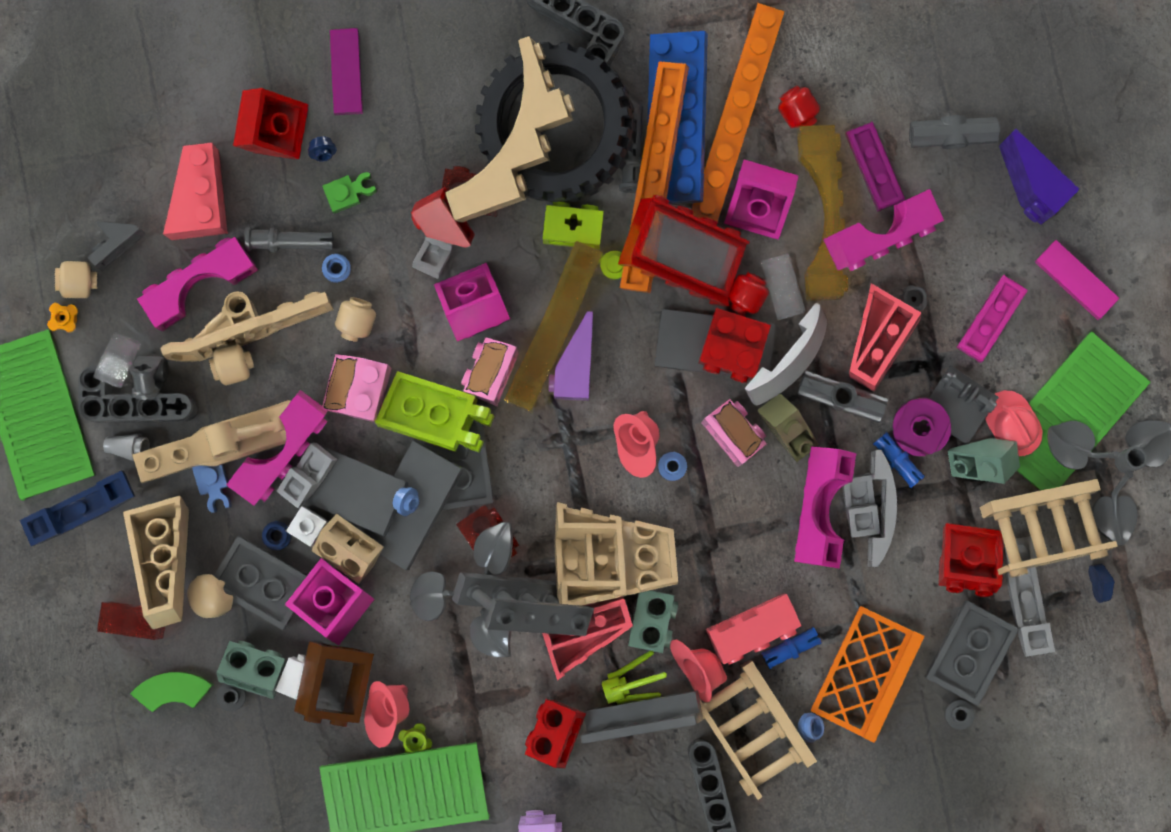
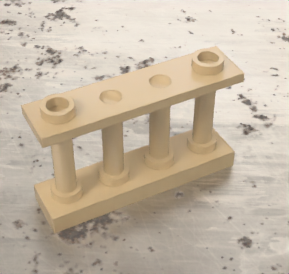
(1054, 499)
(781, 728)

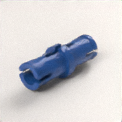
(899, 460)
(791, 648)

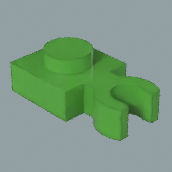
(344, 193)

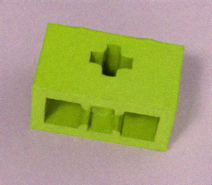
(558, 231)

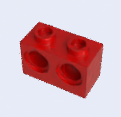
(561, 737)

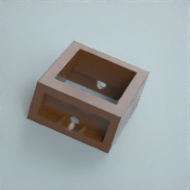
(312, 677)

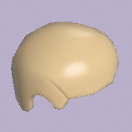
(208, 596)

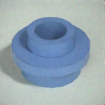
(334, 259)
(663, 470)
(406, 501)
(810, 727)

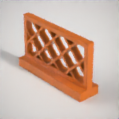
(891, 683)

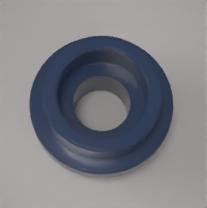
(321, 148)
(268, 532)

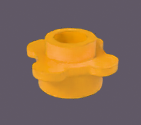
(70, 313)

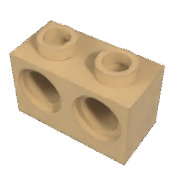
(347, 548)

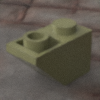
(788, 426)

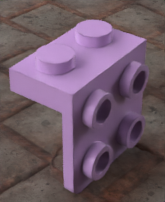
(538, 822)

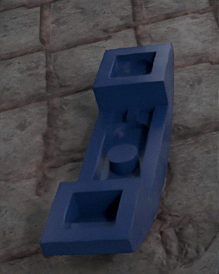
(78, 509)

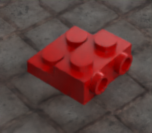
(734, 345)
(971, 559)

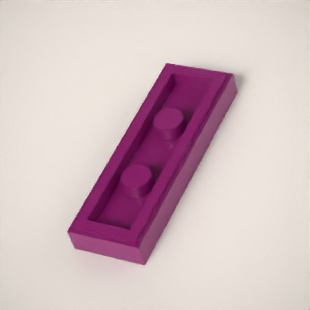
(346, 71)
(875, 166)

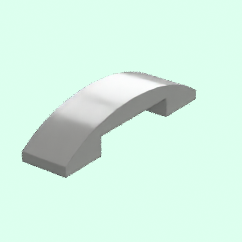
(770, 384)
(882, 472)
(1027, 604)

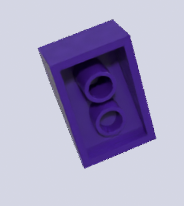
(1036, 180)

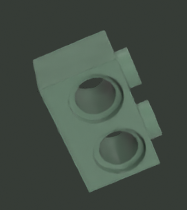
(643, 619)
(248, 675)

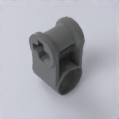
(148, 376)

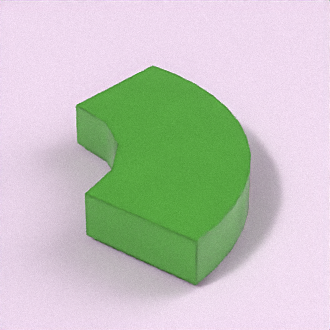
(172, 687)

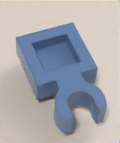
(212, 481)

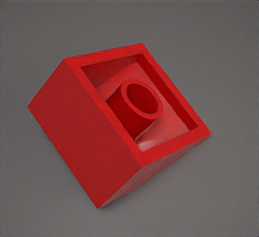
(270, 124)

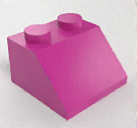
(761, 199)
(471, 302)
(329, 602)

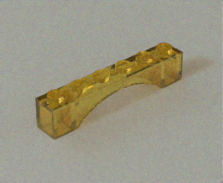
(818, 156)
(554, 328)

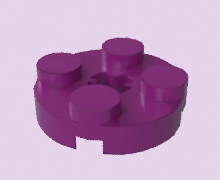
(927, 442)

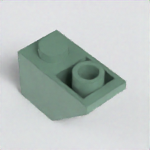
(985, 460)

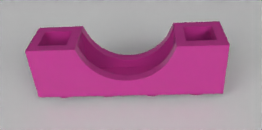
(856, 243)
(166, 301)
(826, 474)
(256, 475)

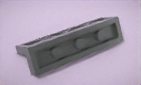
(642, 716)

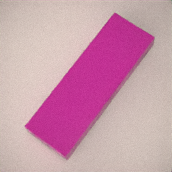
(1076, 280)
(992, 319)

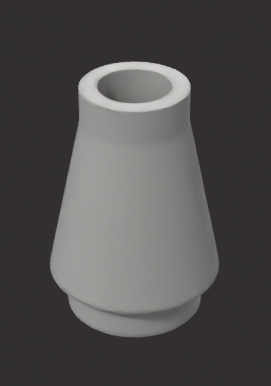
(126, 445)

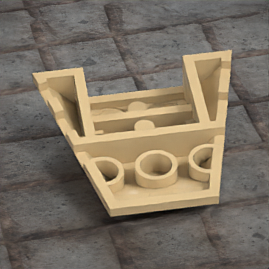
(609, 556)

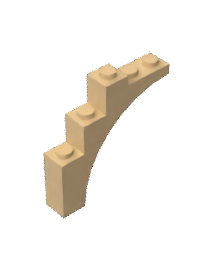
(539, 111)

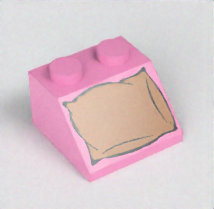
(490, 371)
(356, 387)
(734, 432)

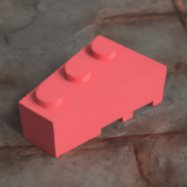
(197, 195)
(881, 337)
(607, 623)
(754, 629)

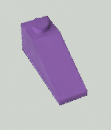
(573, 369)

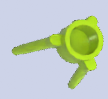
(617, 688)

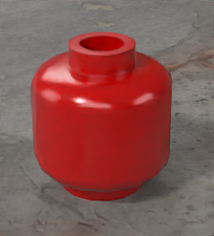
(799, 107)
(748, 293)

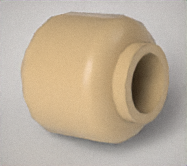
(75, 279)
(355, 319)
(231, 364)

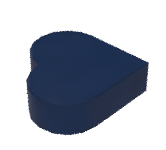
(1101, 582)

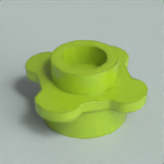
(417, 731)

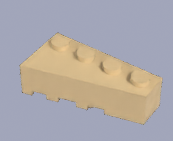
(158, 553)

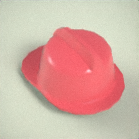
(1015, 421)
(636, 443)
(700, 667)
(384, 711)

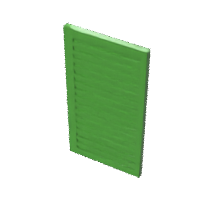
(1087, 388)
(39, 418)
(406, 791)

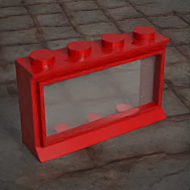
(683, 249)

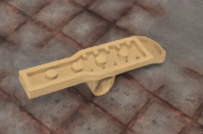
(244, 327)
(216, 444)

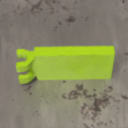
(432, 413)

